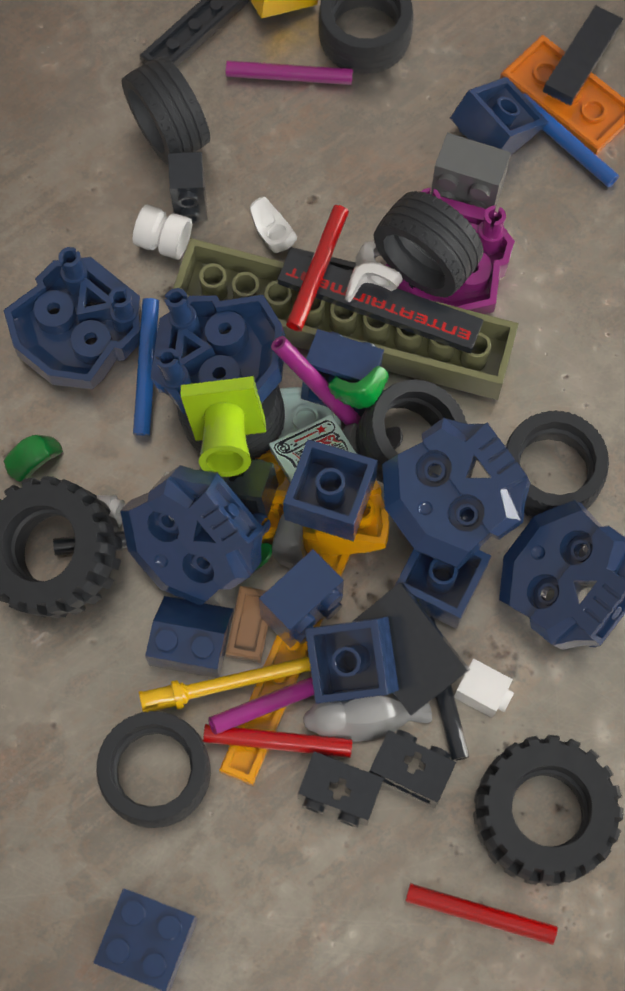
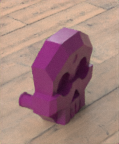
(481, 287)

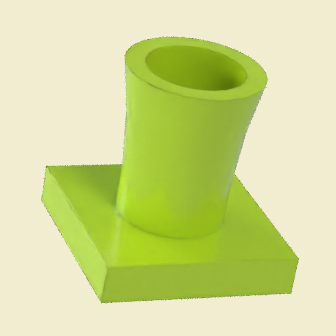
(222, 417)

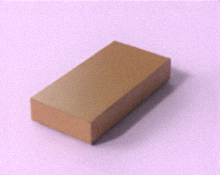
(248, 628)

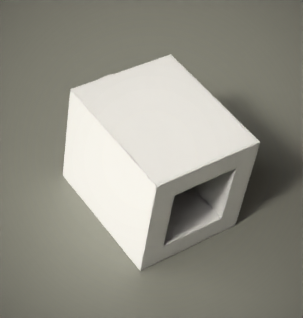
(484, 689)

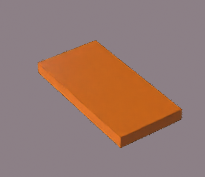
(595, 113)

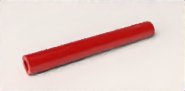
(317, 268)
(280, 741)
(481, 914)

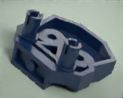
(57, 342)
(196, 351)
(431, 508)
(205, 523)
(549, 559)

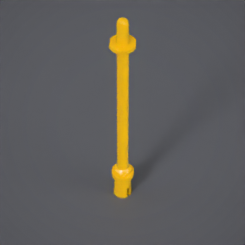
(179, 693)

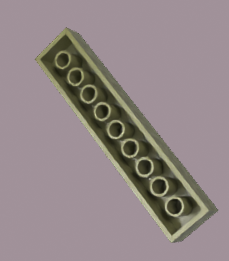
(238, 274)

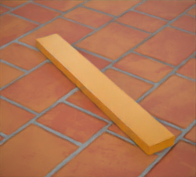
(246, 762)

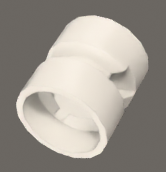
(157, 230)

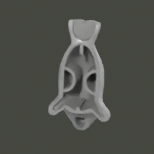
(362, 717)

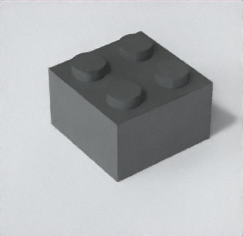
(470, 171)

